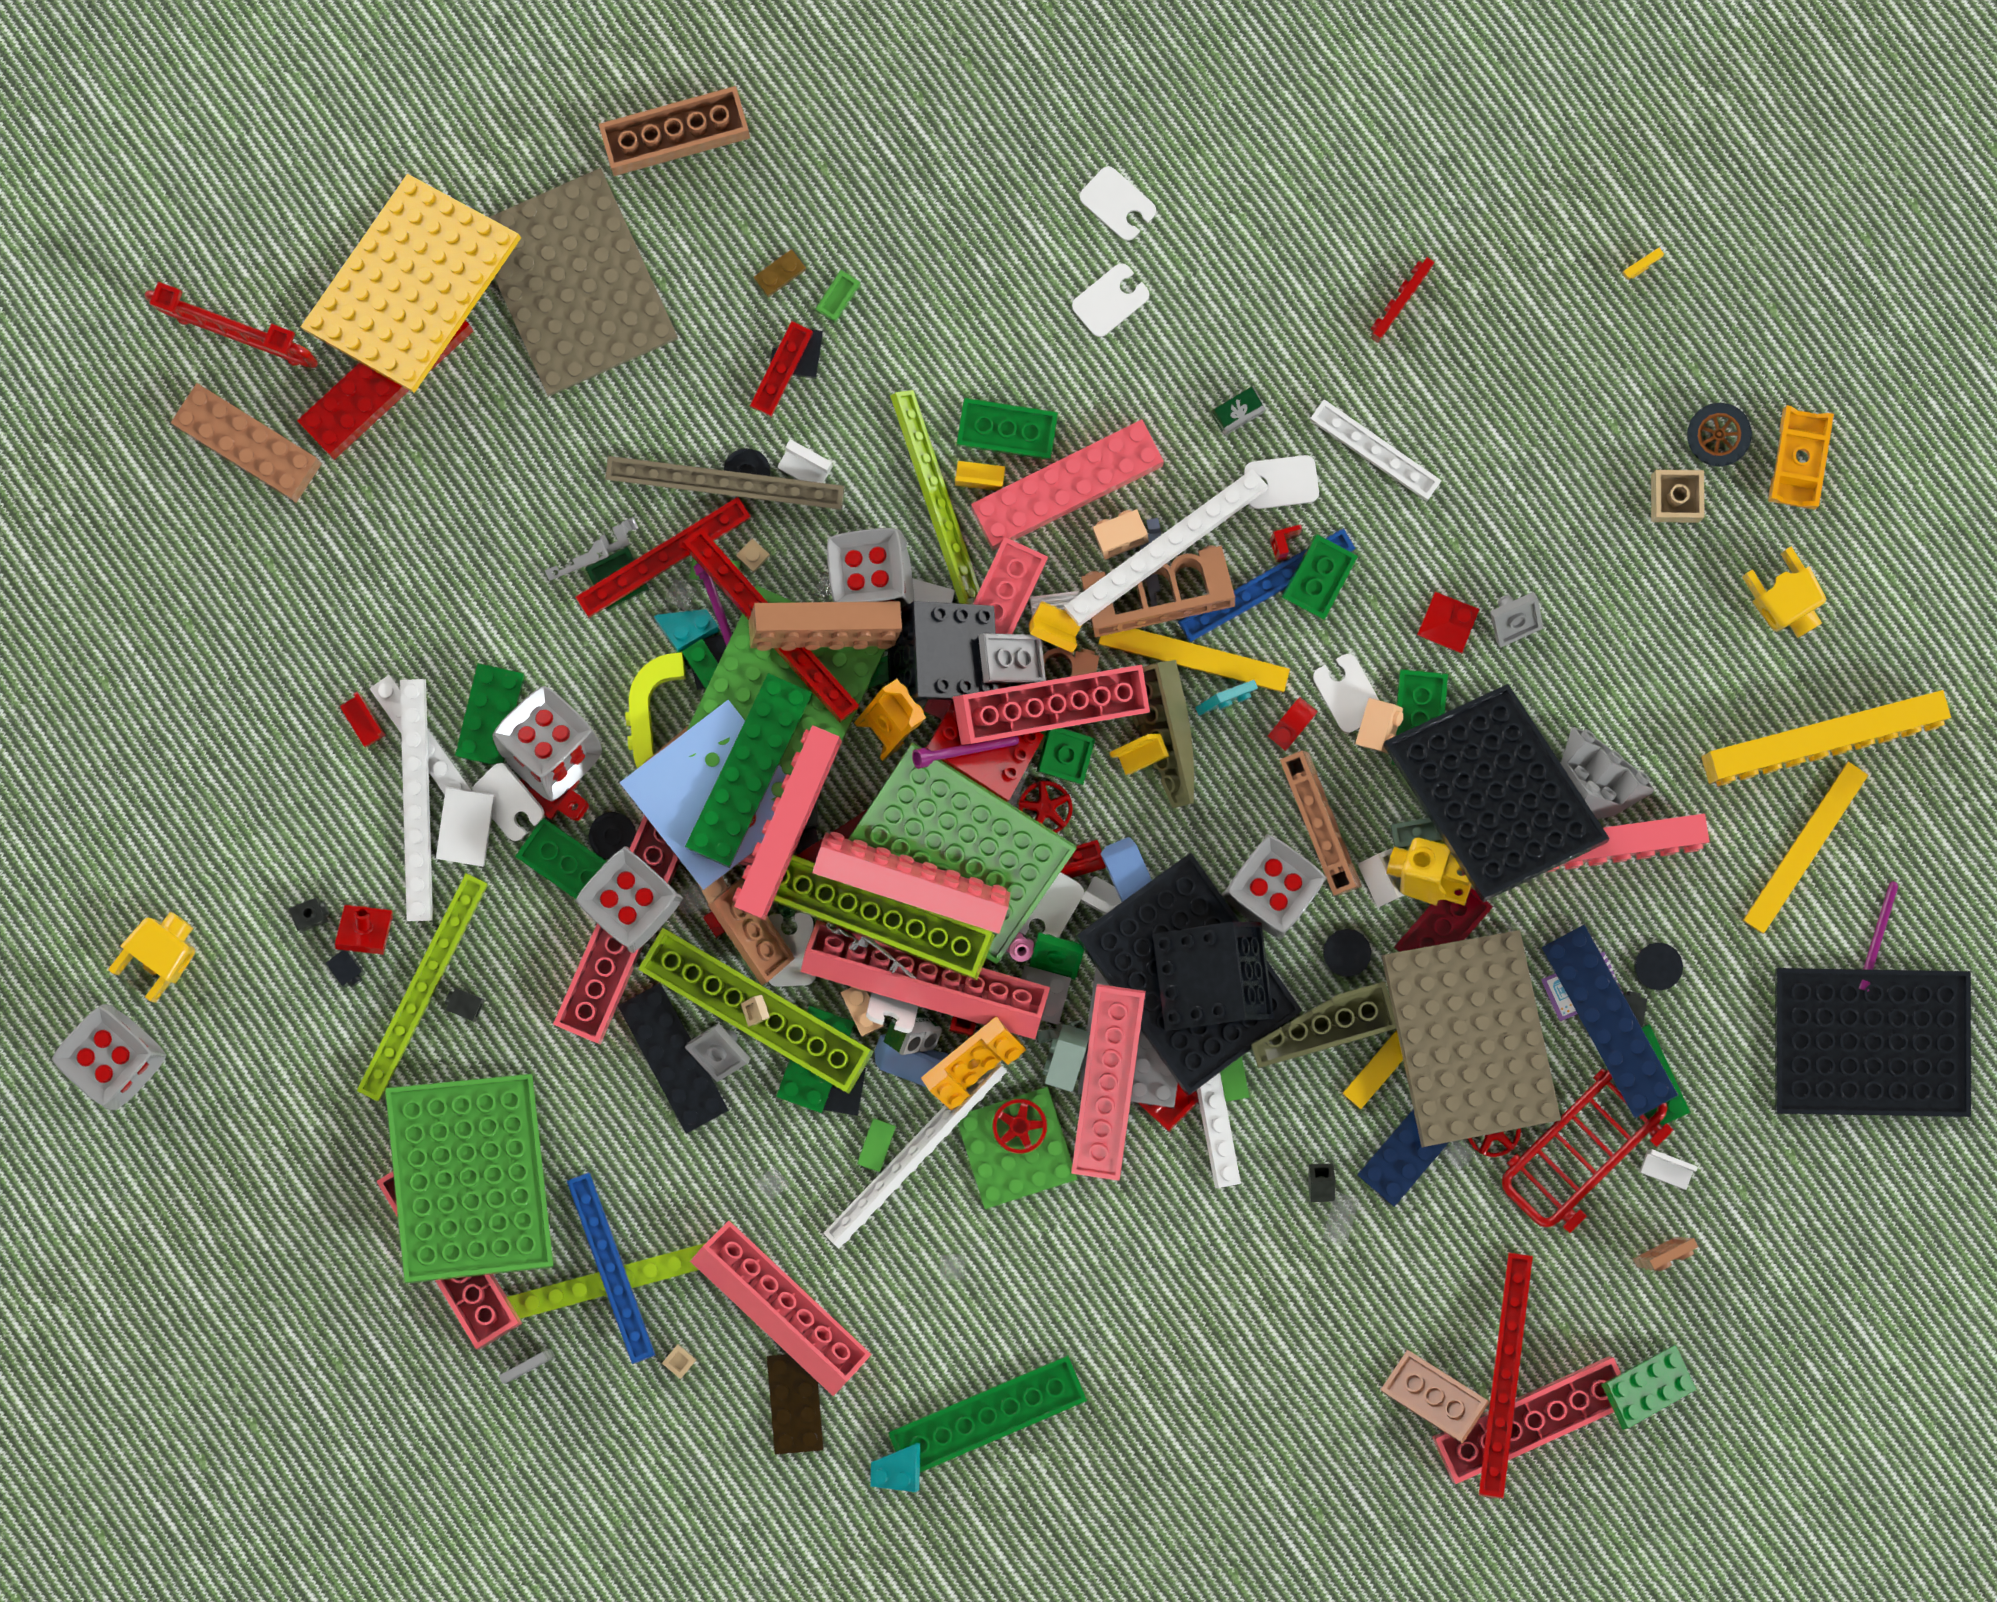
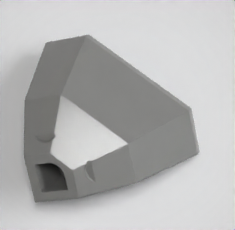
(1602, 775)

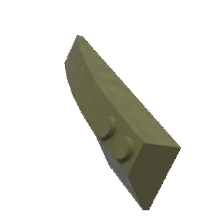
(1170, 719)
(1331, 1024)

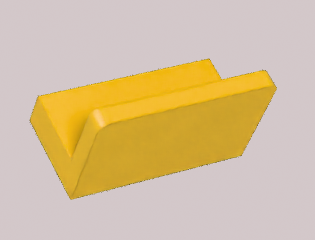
(979, 476)
(1054, 626)
(1141, 753)

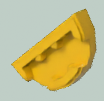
(1642, 265)

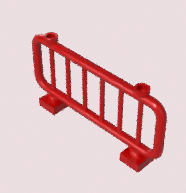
(275, 341)
(1565, 1212)

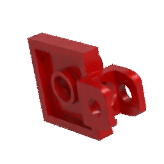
(563, 803)

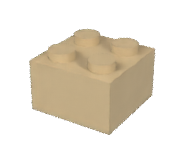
(1677, 496)

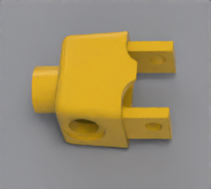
(1790, 599)
(1428, 872)
(160, 949)

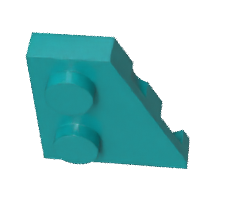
(1225, 698)
(898, 1470)

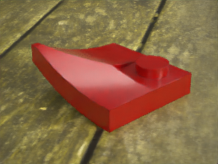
(1448, 622)
(1169, 1117)

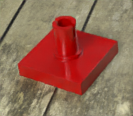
(363, 929)

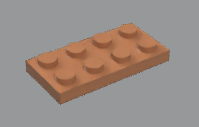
(753, 937)
(1661, 1255)
(1435, 1396)

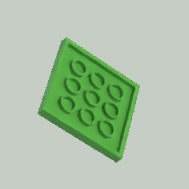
(1010, 1175)

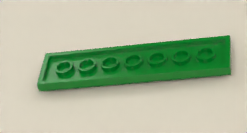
(748, 770)
(992, 1413)

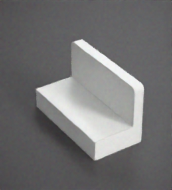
(804, 463)
(1382, 886)
(1101, 896)
(1667, 1169)

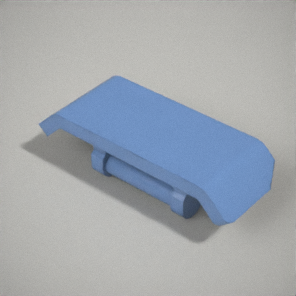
(1125, 867)
(907, 1066)

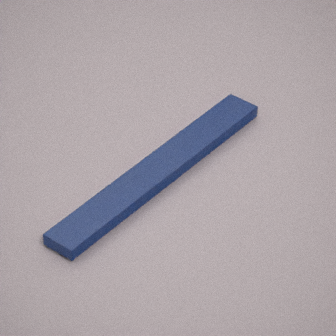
(1254, 592)
(611, 1268)

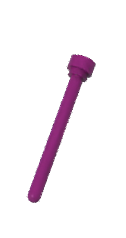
(715, 601)
(923, 757)
(1879, 930)

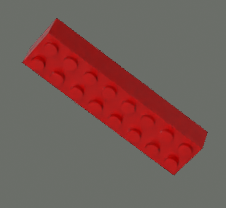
(358, 403)

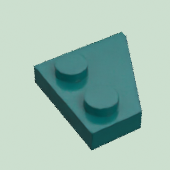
(686, 627)

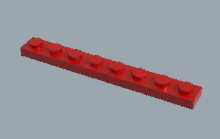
(659, 559)

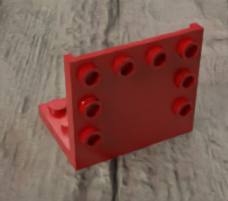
(994, 769)

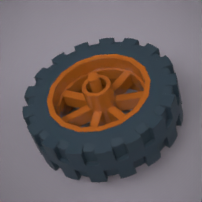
(1733, 415)

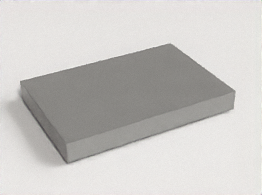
(1011, 658)
(526, 1366)

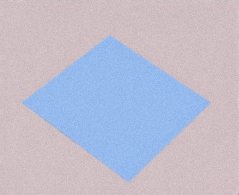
(676, 787)

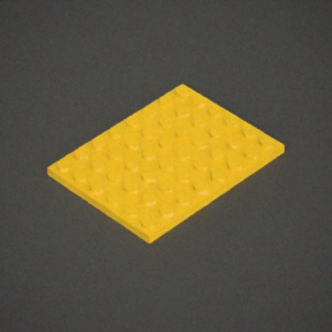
(410, 282)

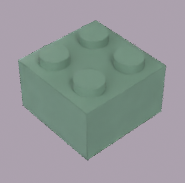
(1065, 1057)

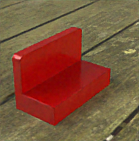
(1279, 543)
(362, 720)

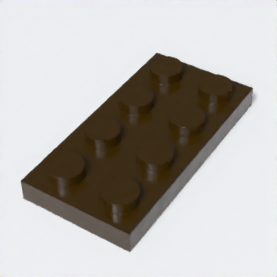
(794, 1406)

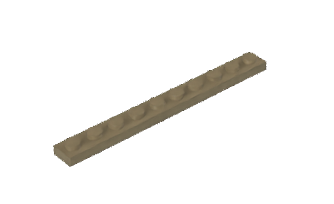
(725, 482)

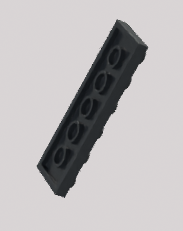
(663, 1044)

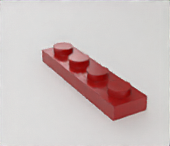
(1395, 307)
(781, 369)

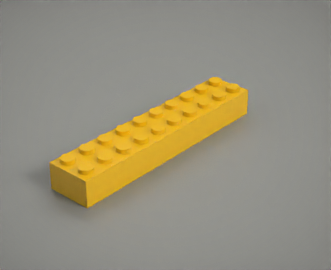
(1821, 738)

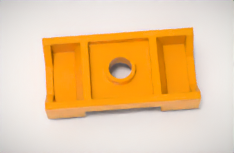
(1794, 481)
(892, 717)
(956, 1073)

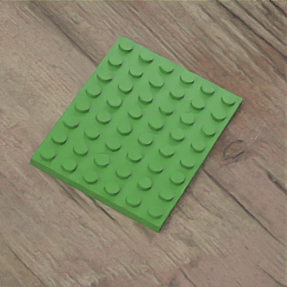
(745, 669)
(966, 829)
(468, 1178)

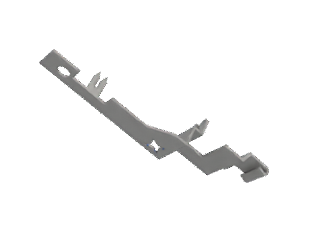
(598, 546)
(864, 942)

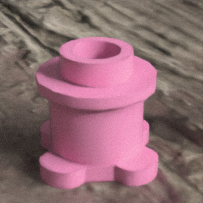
(1021, 941)

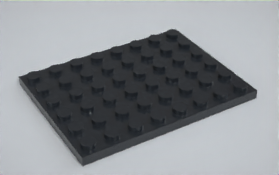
(1496, 792)
(1125, 956)
(1875, 1050)

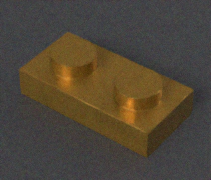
(779, 273)

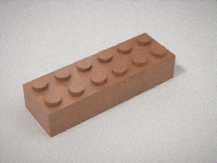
(674, 131)
(246, 442)
(824, 625)

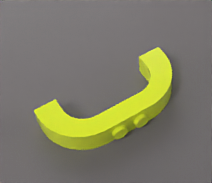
(653, 674)

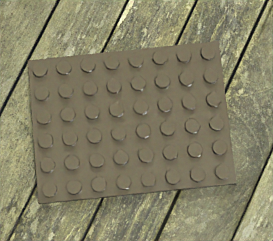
(579, 284)
(1470, 1038)

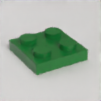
(1066, 755)
(1057, 955)

